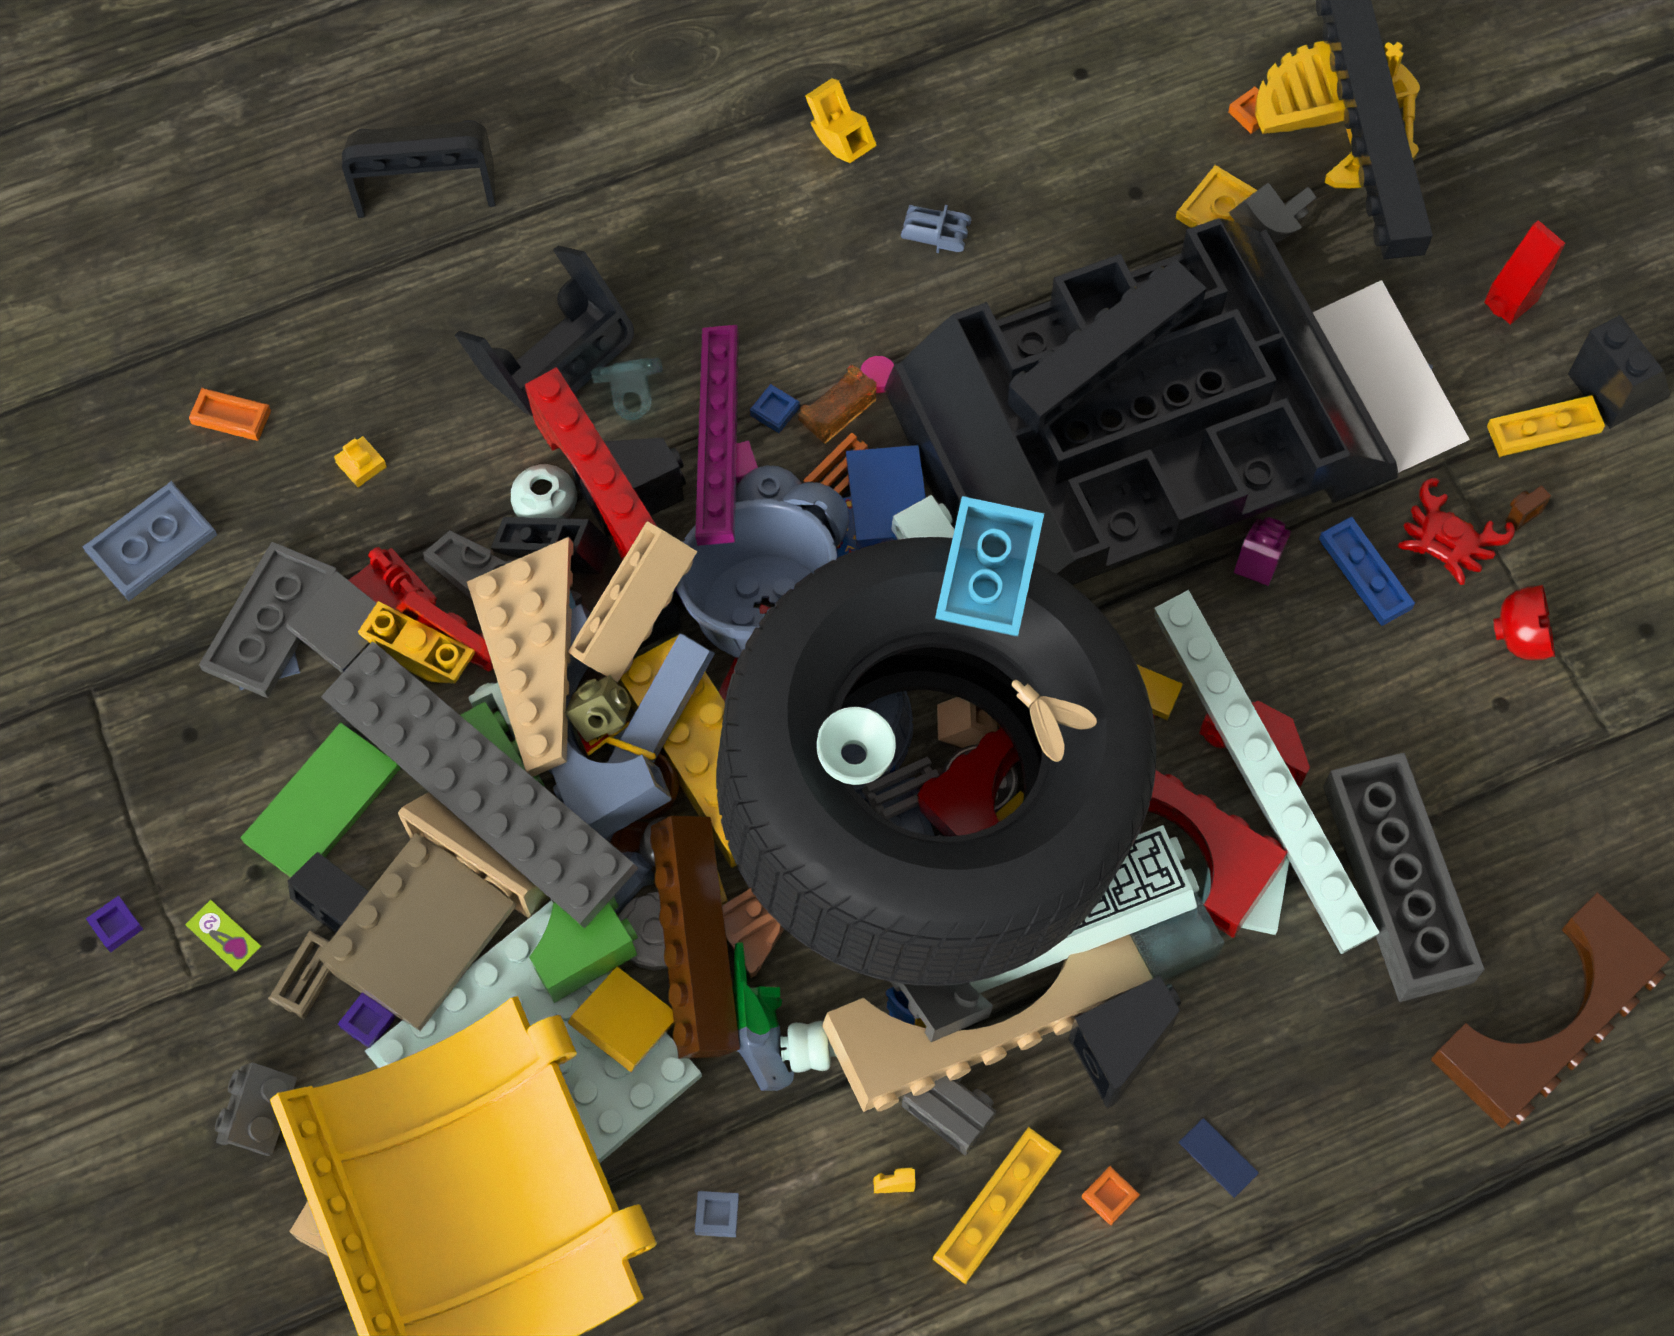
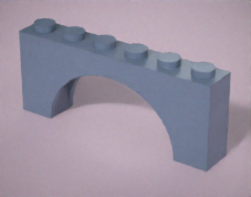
(598, 792)

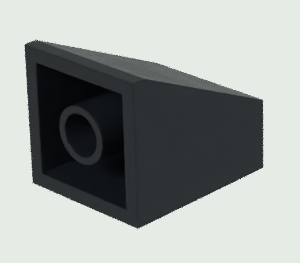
(1618, 372)
(650, 469)
(1123, 1035)

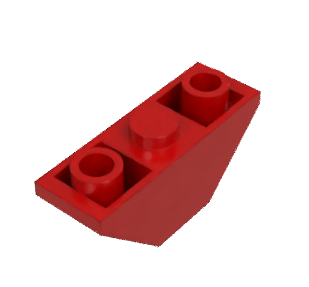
(1282, 732)

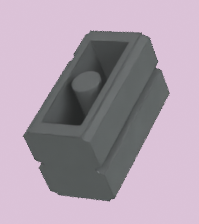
(953, 1112)

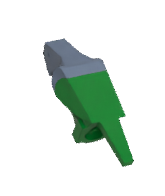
(759, 1028)

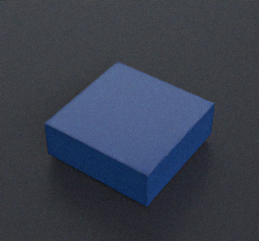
(774, 408)

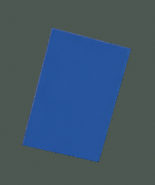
(880, 487)

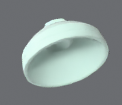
(555, 504)
(861, 728)

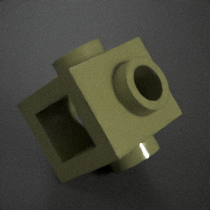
(598, 708)

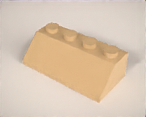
(443, 828)

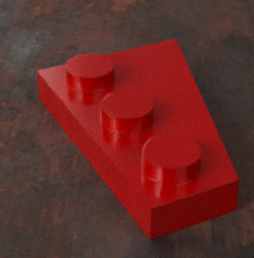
(423, 609)

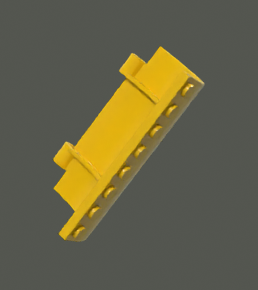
(466, 1189)

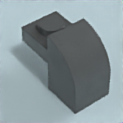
(1267, 212)

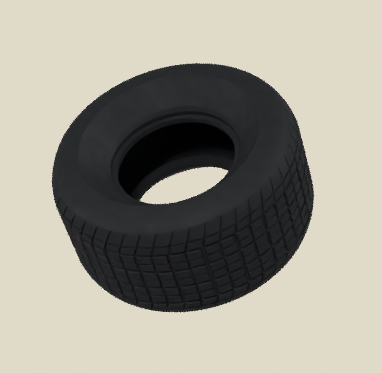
(904, 899)

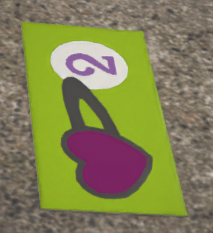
(223, 935)

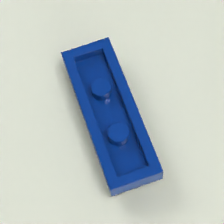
(1366, 571)

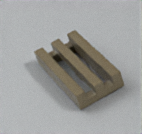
(290, 973)

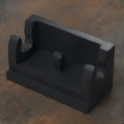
(325, 892)

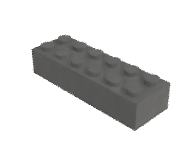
(1402, 877)

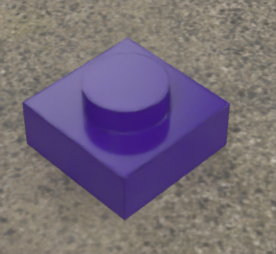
(114, 924)
(366, 1020)

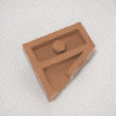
(752, 924)

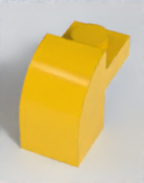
(836, 125)

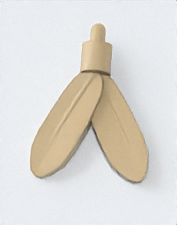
(1047, 713)

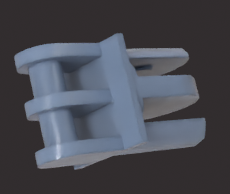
(936, 227)

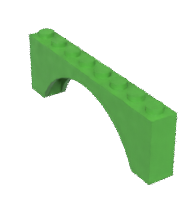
(567, 952)

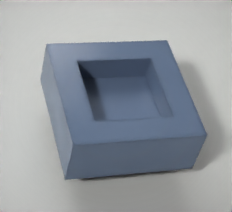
(717, 1214)

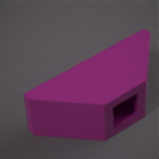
(1262, 550)

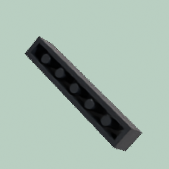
(1105, 346)

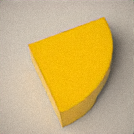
(900, 1182)

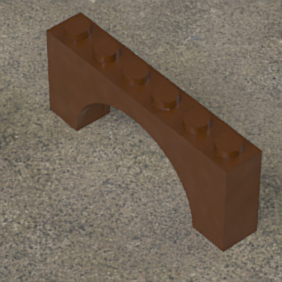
(1509, 1075)

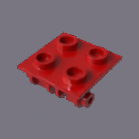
(388, 578)

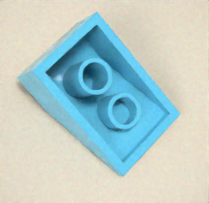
(989, 566)

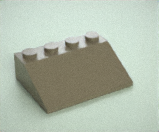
(416, 931)

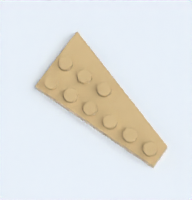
(528, 640)

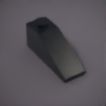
(526, 535)

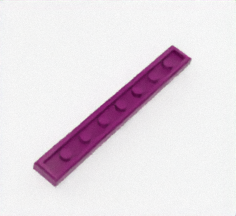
(717, 436)

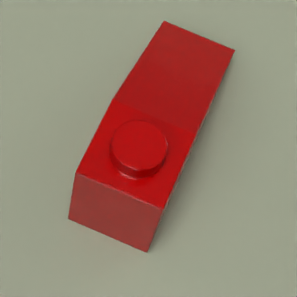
(1525, 274)

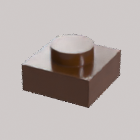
(1527, 506)

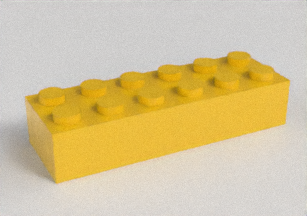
(693, 740)

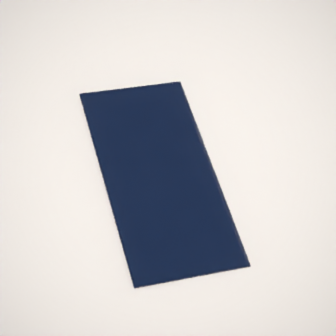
(1218, 1158)

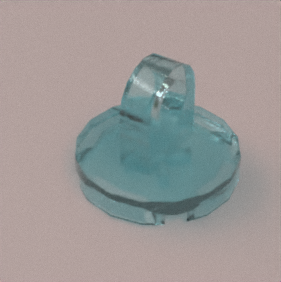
(629, 377)

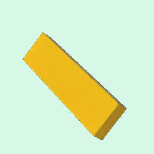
(997, 1205)

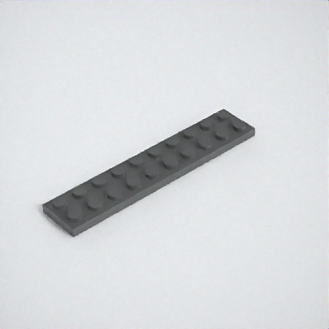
(480, 784)

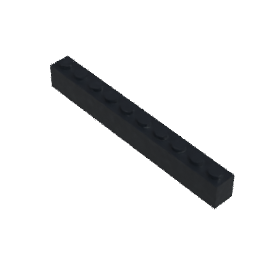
(1376, 128)

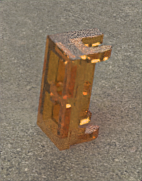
(839, 405)

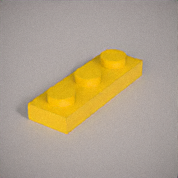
(1545, 426)

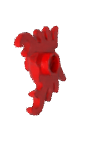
(1449, 536)

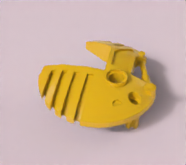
(1305, 96)

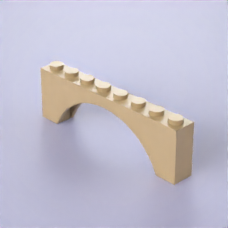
(895, 1058)

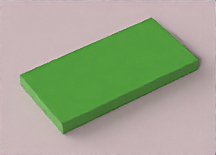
(321, 801)

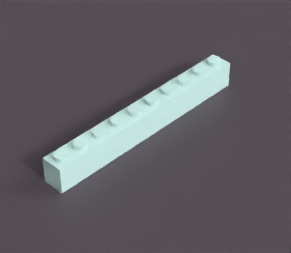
(1265, 773)

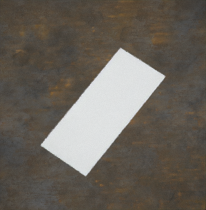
(1391, 375)

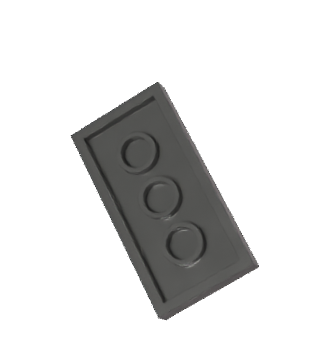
(254, 638)

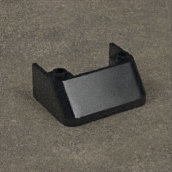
(416, 151)
(587, 338)

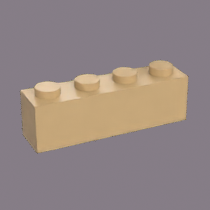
(632, 602)

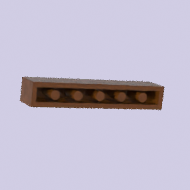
(694, 937)

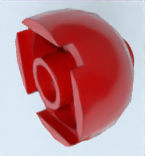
(1526, 624)

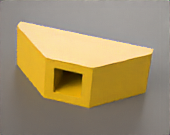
(416, 645)

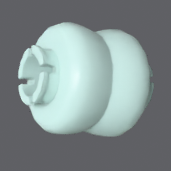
(807, 1047)

